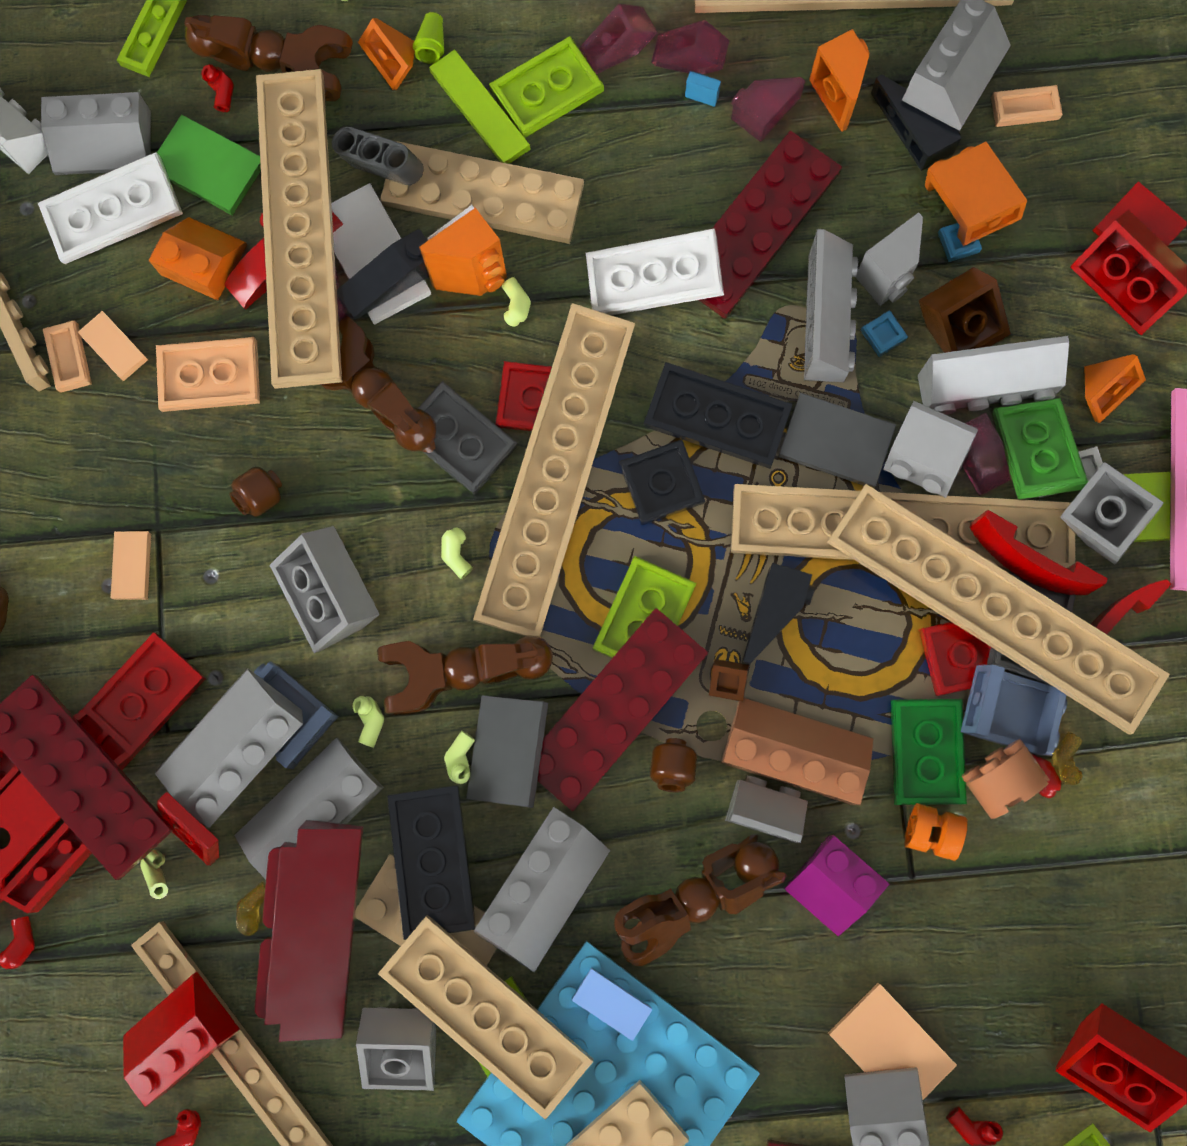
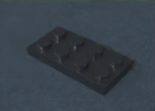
(717, 415)
(431, 859)

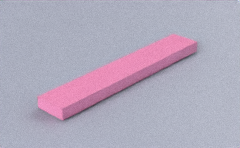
(1178, 509)

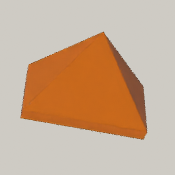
(388, 51)
(1111, 383)

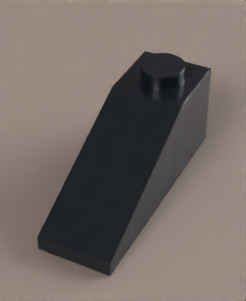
(922, 134)
(385, 276)
(780, 601)

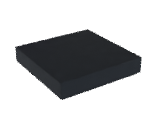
(662, 482)

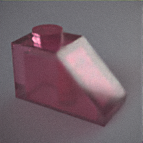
(618, 37)
(691, 48)
(765, 104)
(986, 457)

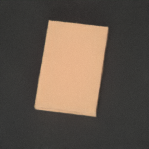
(207, 374)
(885, 1037)

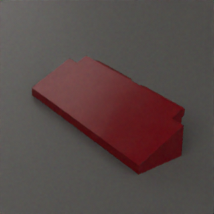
(312, 920)

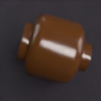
(256, 491)
(673, 765)

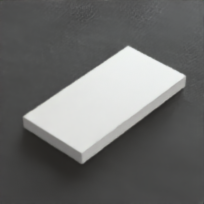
(110, 208)
(363, 237)
(655, 273)

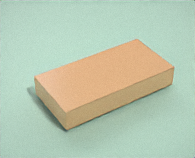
(1026, 106)
(112, 346)
(67, 356)
(131, 565)

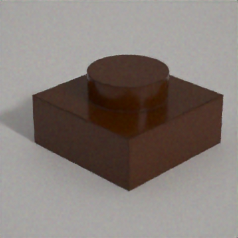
(728, 680)

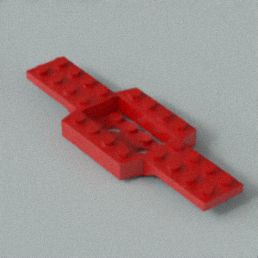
(122, 722)

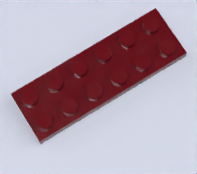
(768, 215)
(616, 708)
(78, 778)

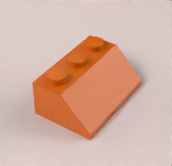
(465, 257)

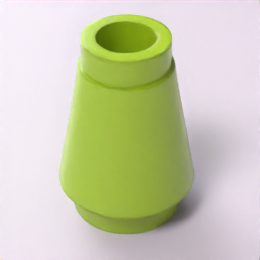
(430, 39)

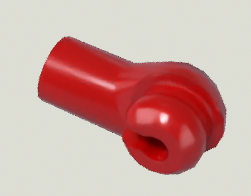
(221, 84)
(1054, 782)
(20, 947)
(186, 1130)
(975, 1132)

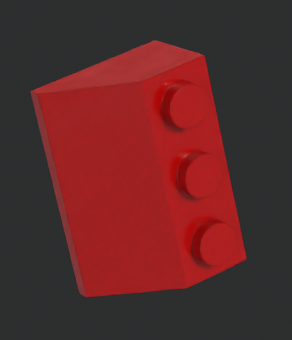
(1133, 272)
(174, 1039)
(1126, 1068)

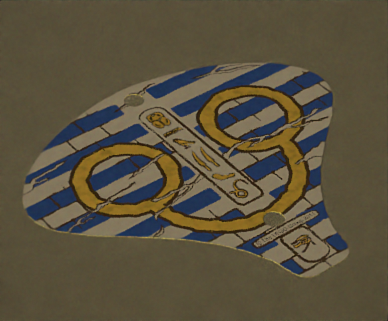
(829, 664)

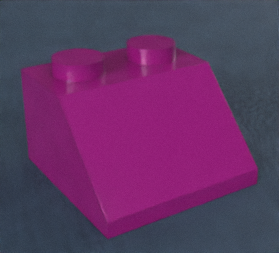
(836, 885)

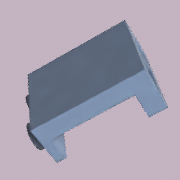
(1013, 708)
(316, 715)

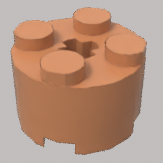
(1006, 779)

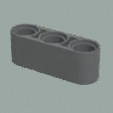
(377, 155)

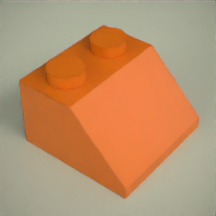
(839, 75)
(197, 256)

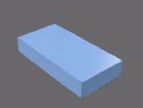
(612, 1004)

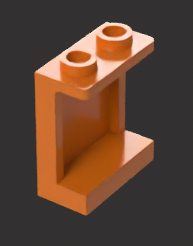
(977, 192)

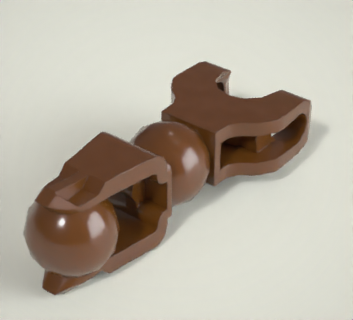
(240, 45)
(377, 391)
(460, 669)
(669, 915)

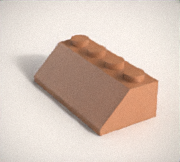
(799, 752)

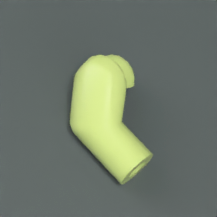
(519, 303)
(451, 549)
(371, 717)
(456, 758)
(153, 874)

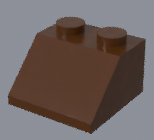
(966, 312)

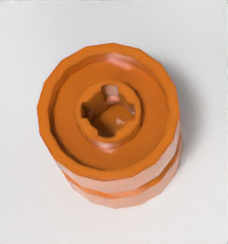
(947, 836)

